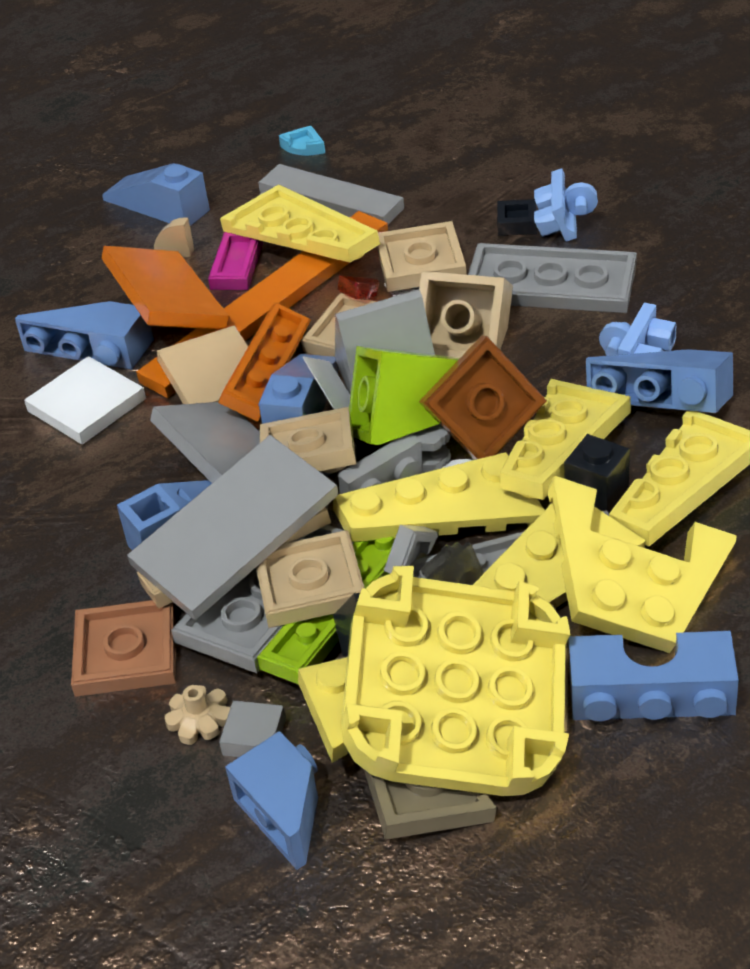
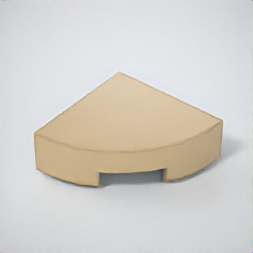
(176, 237)

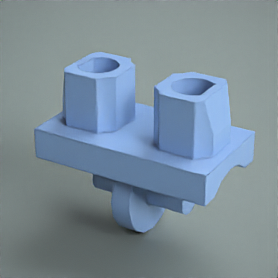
(561, 205)
(642, 336)

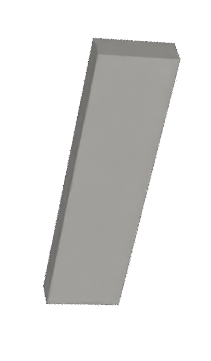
(334, 193)

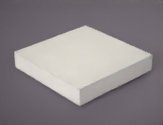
(85, 399)

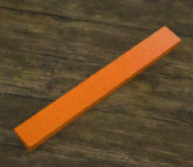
(248, 311)

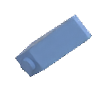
(162, 193)
(293, 391)

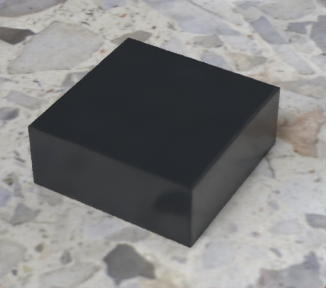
(516, 217)

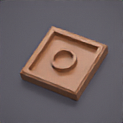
(123, 648)

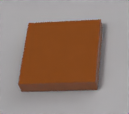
(483, 400)

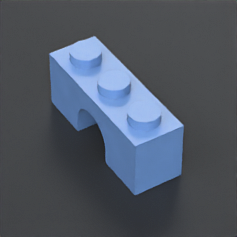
(693, 684)

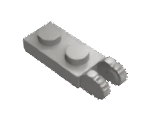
(399, 459)

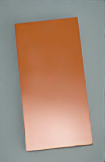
(164, 288)

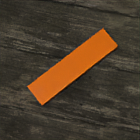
(268, 352)

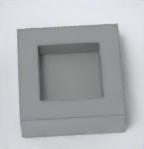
(249, 726)

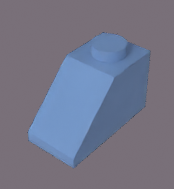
(278, 793)

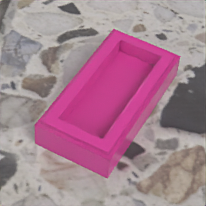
(234, 263)

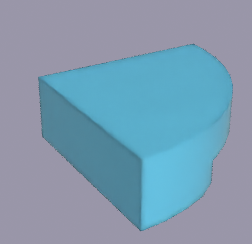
(302, 142)

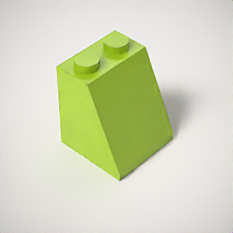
(389, 390)

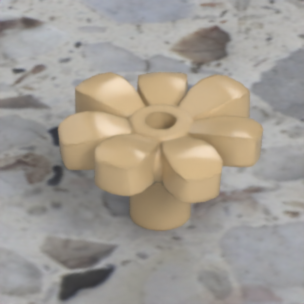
(197, 713)

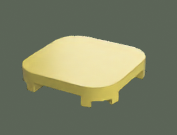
(455, 685)

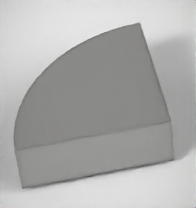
(408, 545)

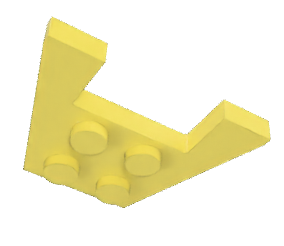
(628, 586)

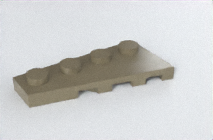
(424, 809)

